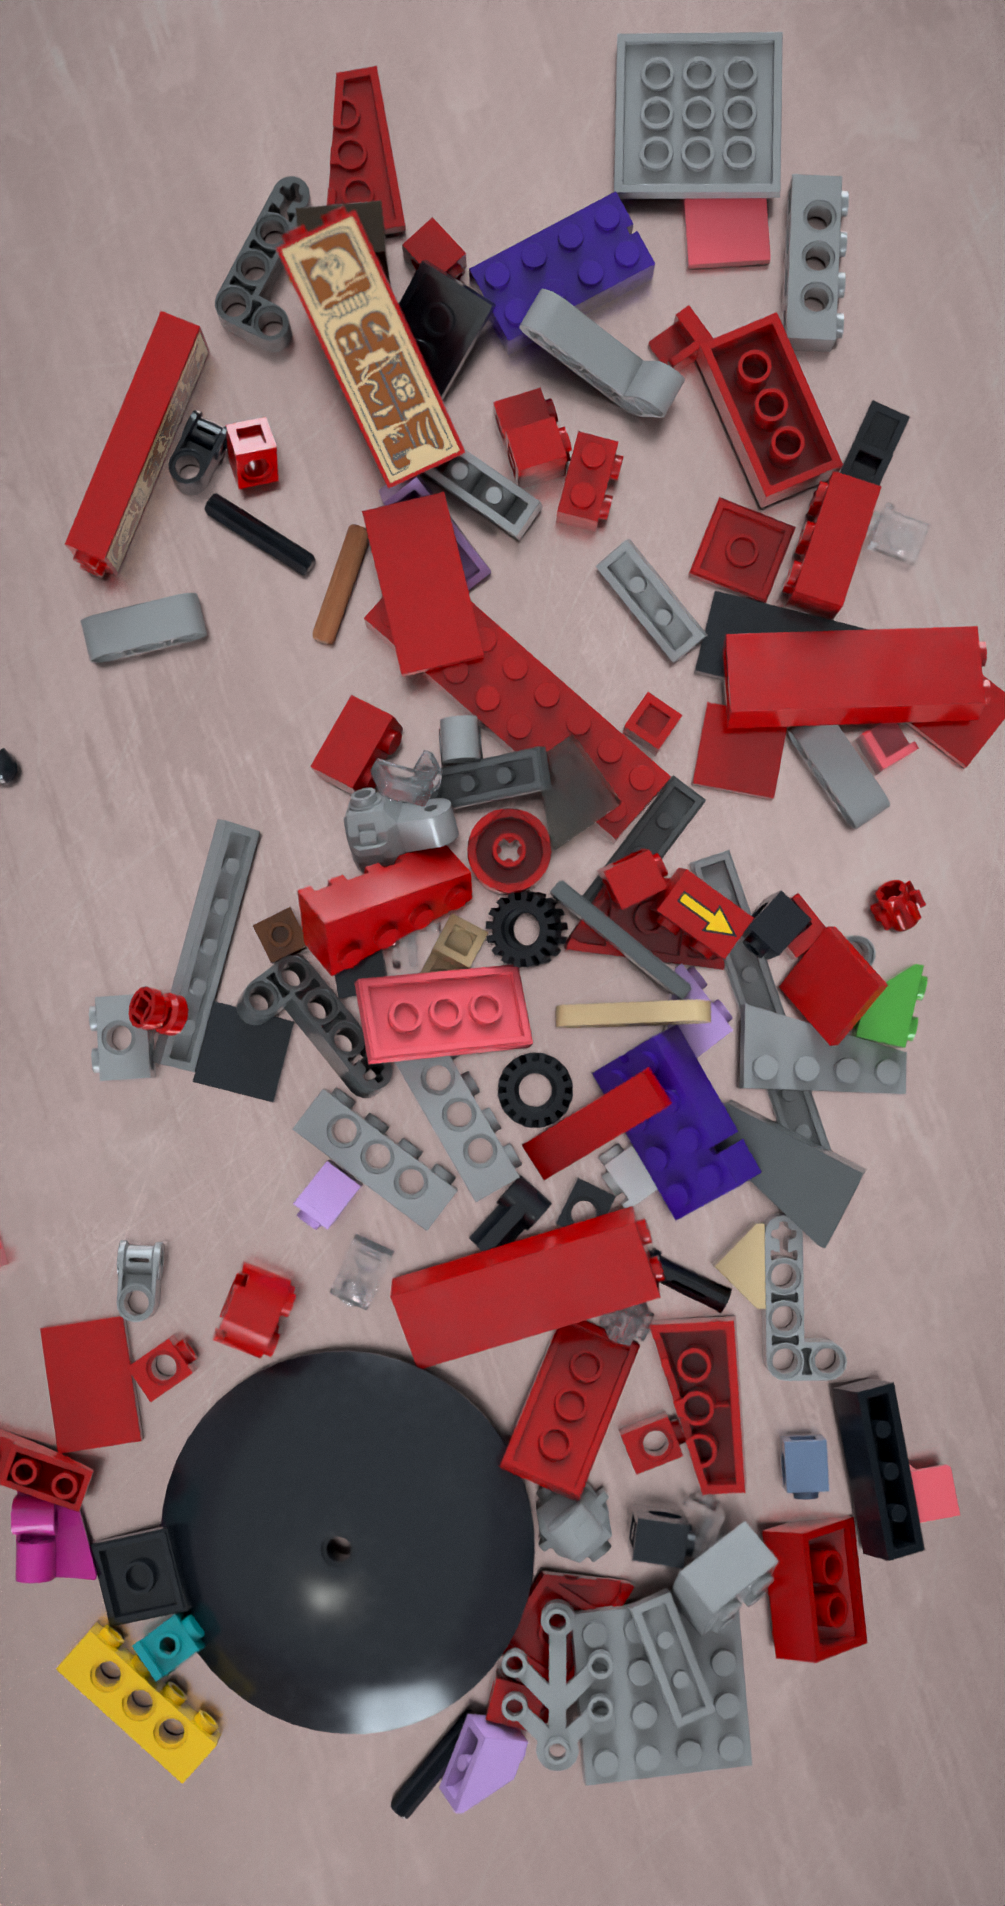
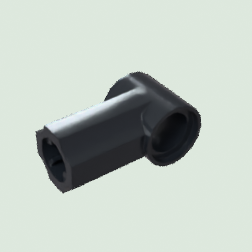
(516, 1211)

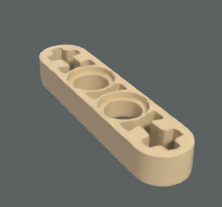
(633, 1014)

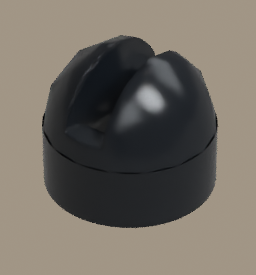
(8, 767)

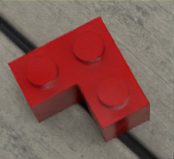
(532, 438)

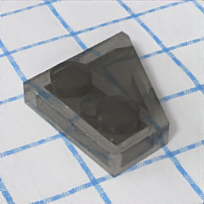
(577, 793)

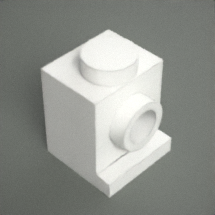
(627, 1174)

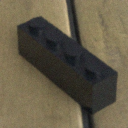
(878, 1469)

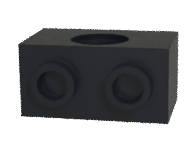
(660, 1536)

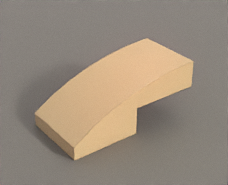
(455, 946)

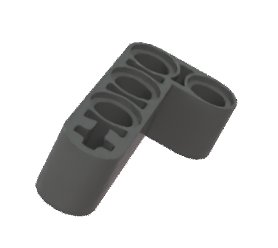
(261, 254)
(319, 1031)

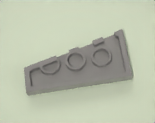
(794, 1057)

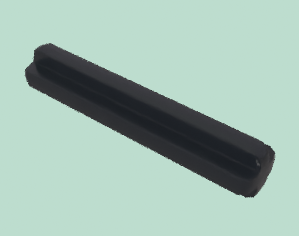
(259, 534)
(428, 1773)

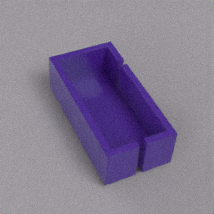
(580, 258)
(681, 1138)

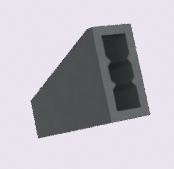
(797, 1174)

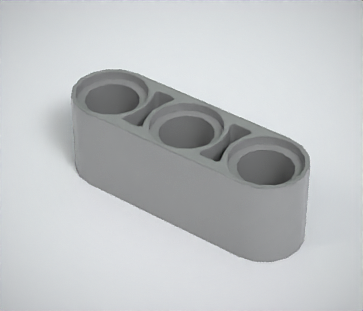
(143, 627)
(840, 772)

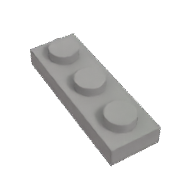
(651, 600)
(672, 1658)

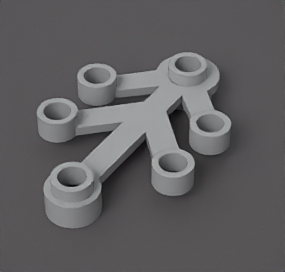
(557, 1694)

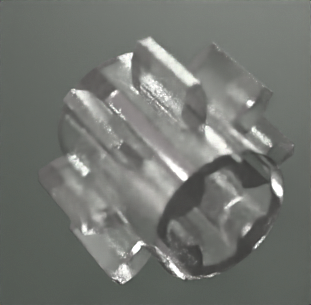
(627, 1324)

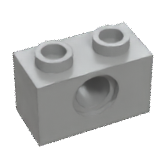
(107, 1060)

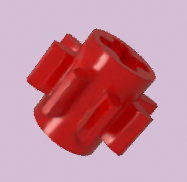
(897, 905)

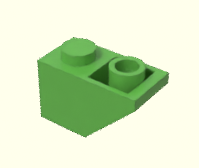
(891, 1015)

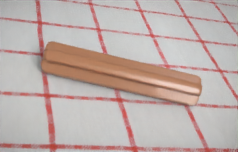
(341, 584)

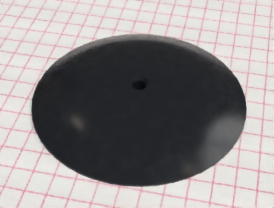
(431, 1524)

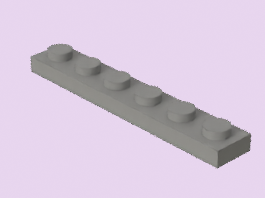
(208, 940)

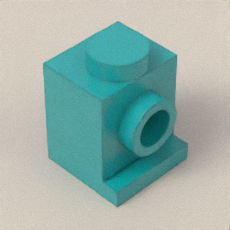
(157, 1655)

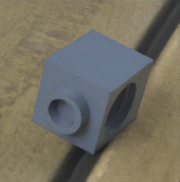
(804, 1465)

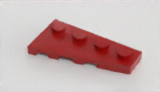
(361, 148)

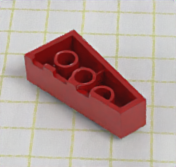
(381, 905)
(706, 1390)

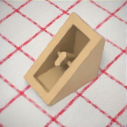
(744, 1263)

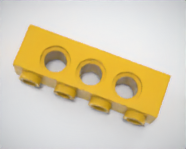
(143, 1724)

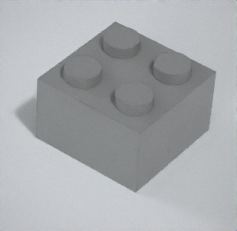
(723, 1579)

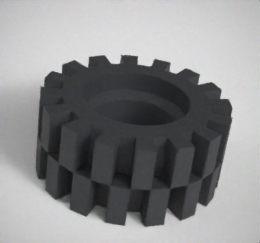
(503, 929)
(561, 1090)

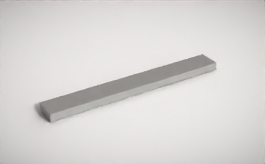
(755, 986)

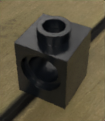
(774, 926)
(584, 1191)

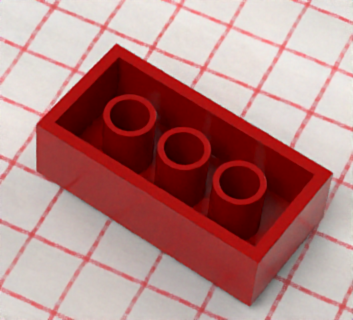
(768, 409)

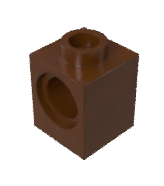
(281, 935)

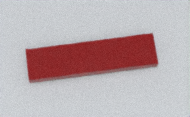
(597, 1123)

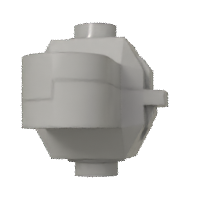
(385, 829)
(574, 1527)

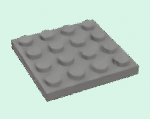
(698, 115)
(640, 1734)

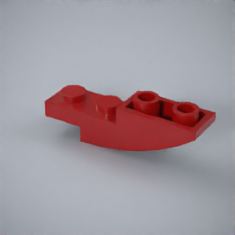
(42, 1472)

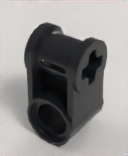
(202, 445)

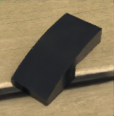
(875, 443)

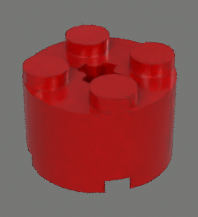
(509, 827)
(254, 1310)

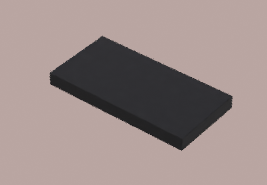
(741, 615)

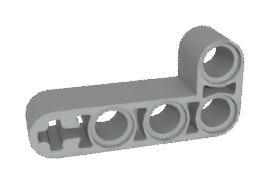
(599, 358)
(792, 1296)

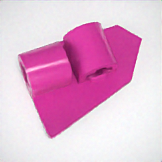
(49, 1541)

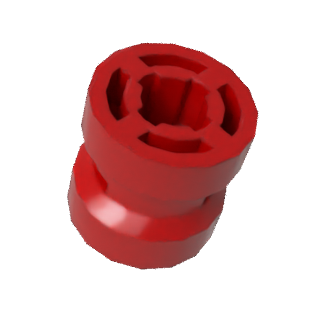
(158, 1011)

